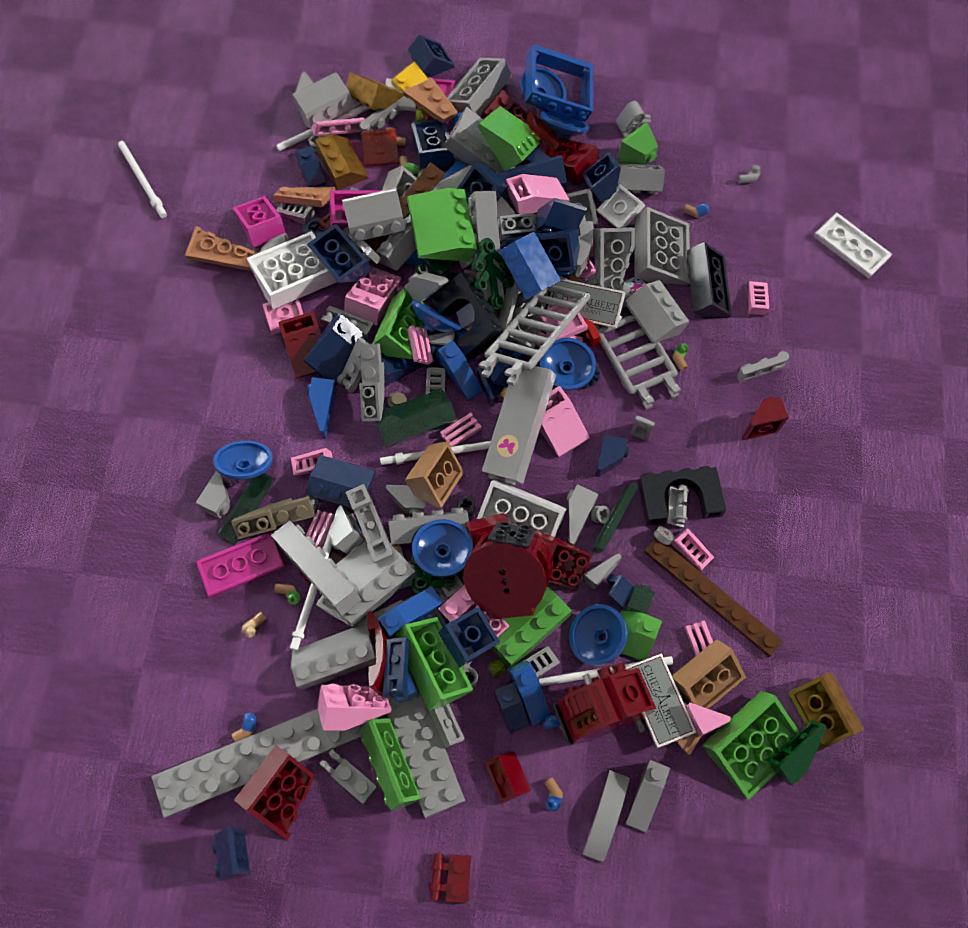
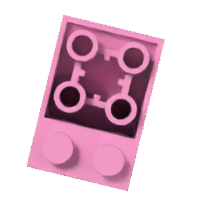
(532, 192)
(369, 299)
(562, 424)
(461, 604)
(349, 706)

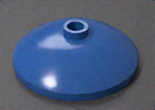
(547, 83)
(563, 124)
(433, 319)
(573, 355)
(243, 460)
(437, 537)
(587, 634)

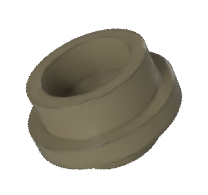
(396, 398)

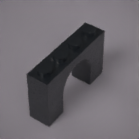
(485, 327)
(702, 481)

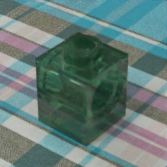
(640, 599)

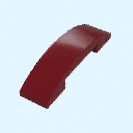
(376, 672)

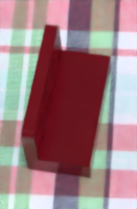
(507, 776)

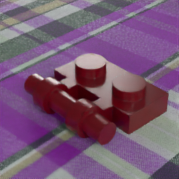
(458, 877)

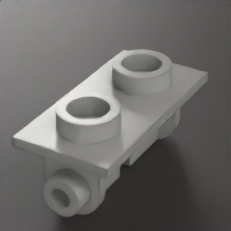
(676, 506)

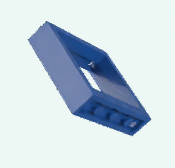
(566, 65)

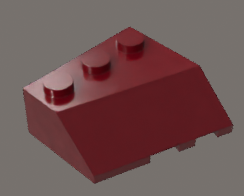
(276, 791)

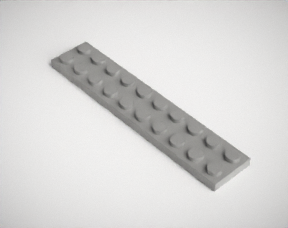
(423, 751)
(236, 763)

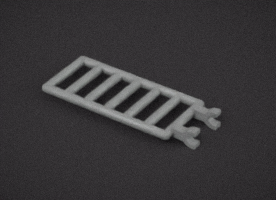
(519, 365)
(640, 388)

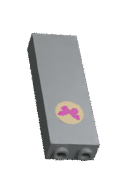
(519, 426)

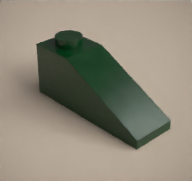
(797, 754)

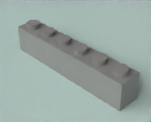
(485, 225)
(316, 567)

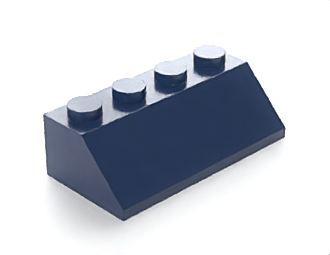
(548, 167)
(560, 247)

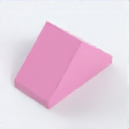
(705, 719)

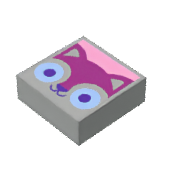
(635, 284)

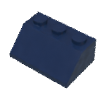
(340, 255)
(334, 477)

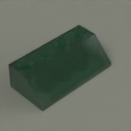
(415, 418)

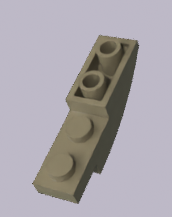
(271, 516)

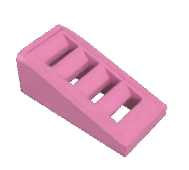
(755, 308)
(311, 456)
(690, 538)

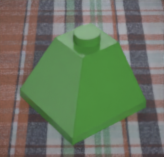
(638, 147)
(640, 634)

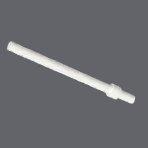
(348, 115)
(154, 201)
(400, 458)

